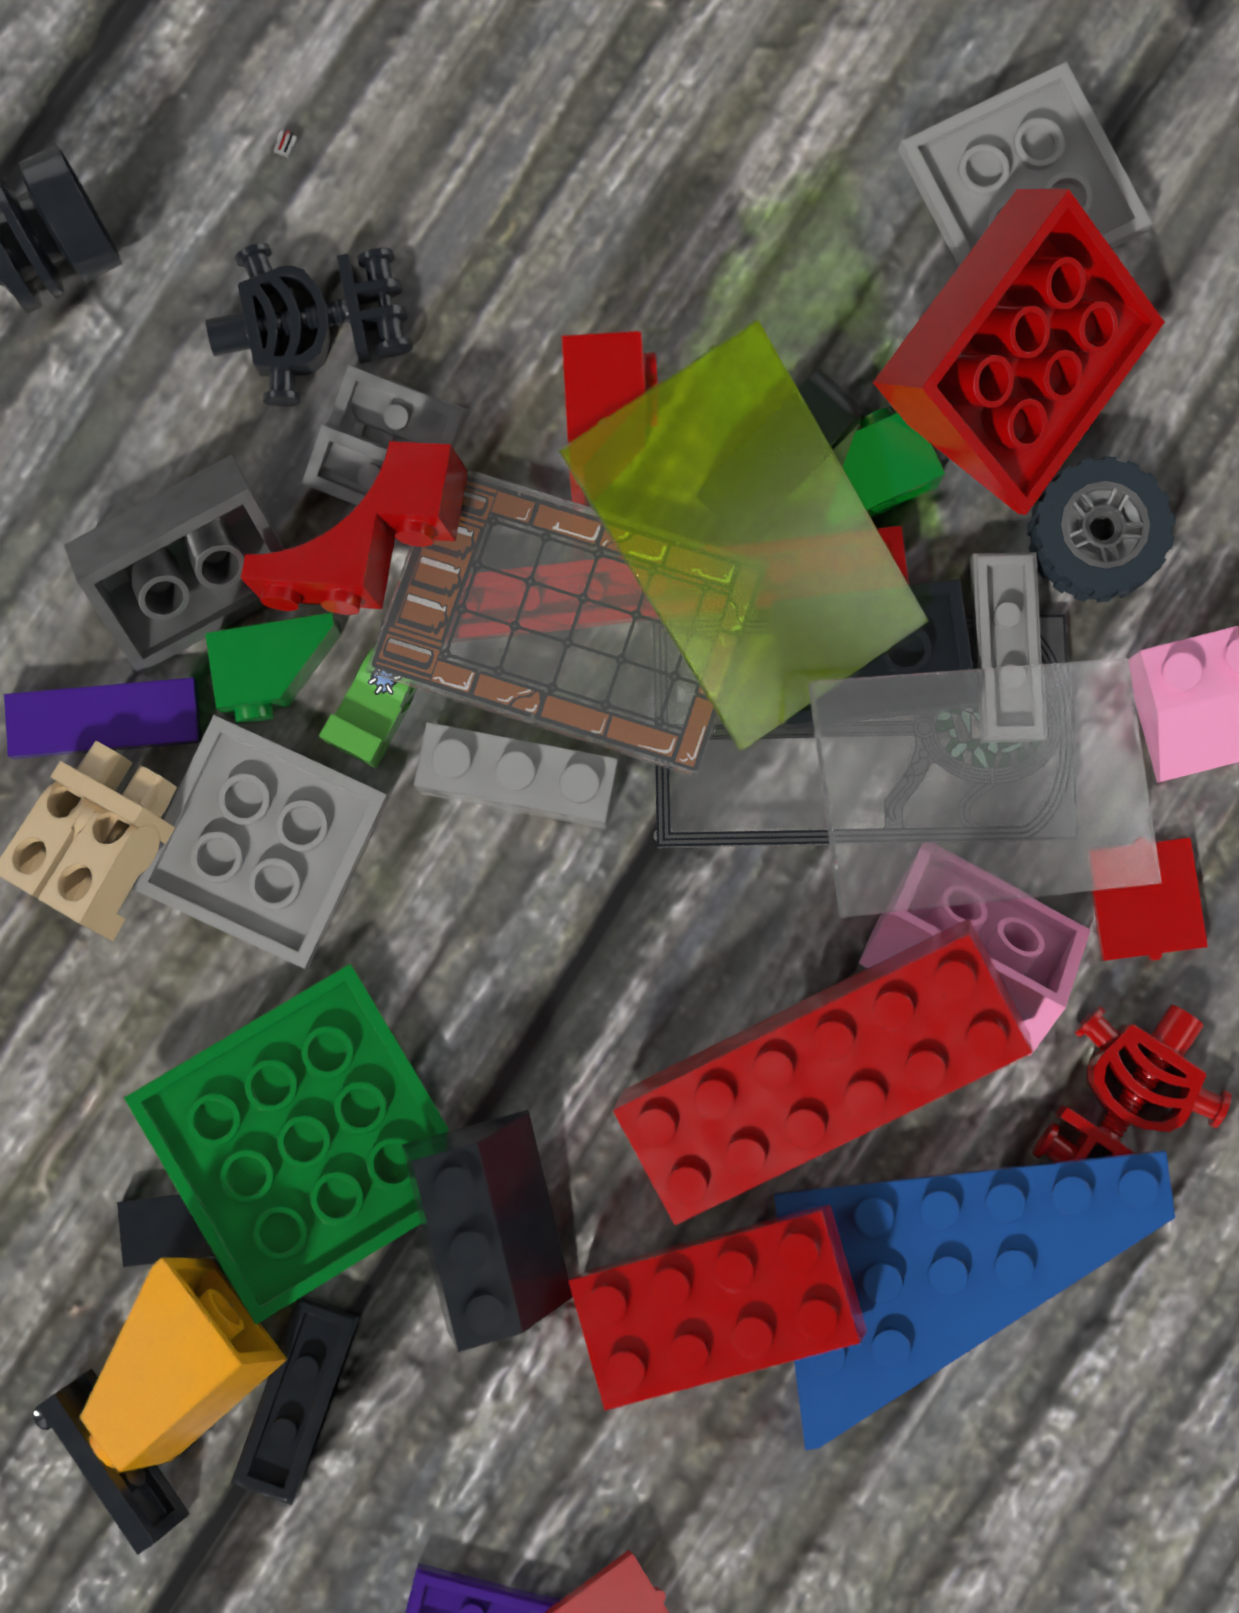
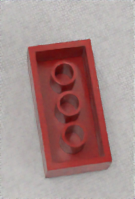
(718, 1307)

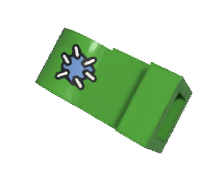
(368, 716)

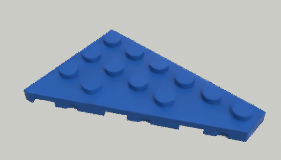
(959, 1261)

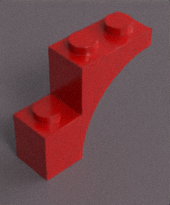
(349, 565)

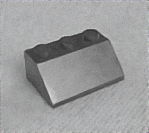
(175, 564)

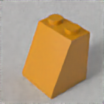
(176, 1365)

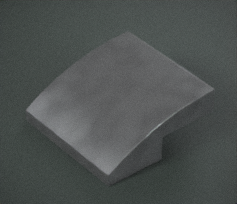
(364, 420)

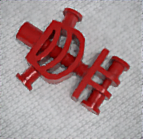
(1164, 1050)

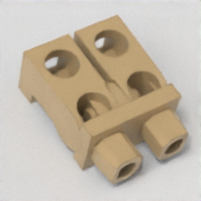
(88, 841)

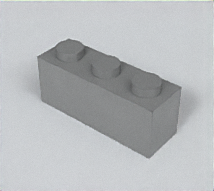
(516, 775)

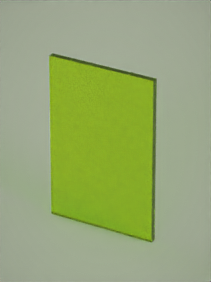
(744, 533)

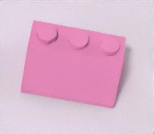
(1189, 702)
(1026, 940)

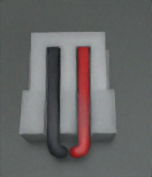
(285, 143)

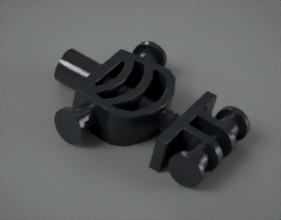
(249, 330)

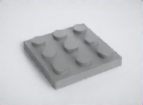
(1022, 139)
(261, 842)

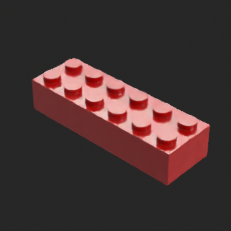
(823, 1072)

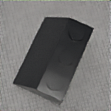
(488, 1229)

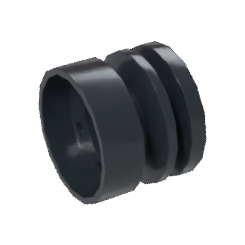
(48, 227)

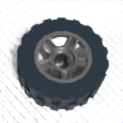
(1089, 495)

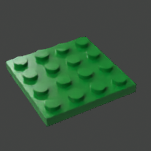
(293, 1141)

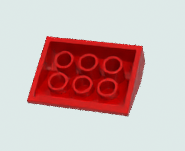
(1022, 346)

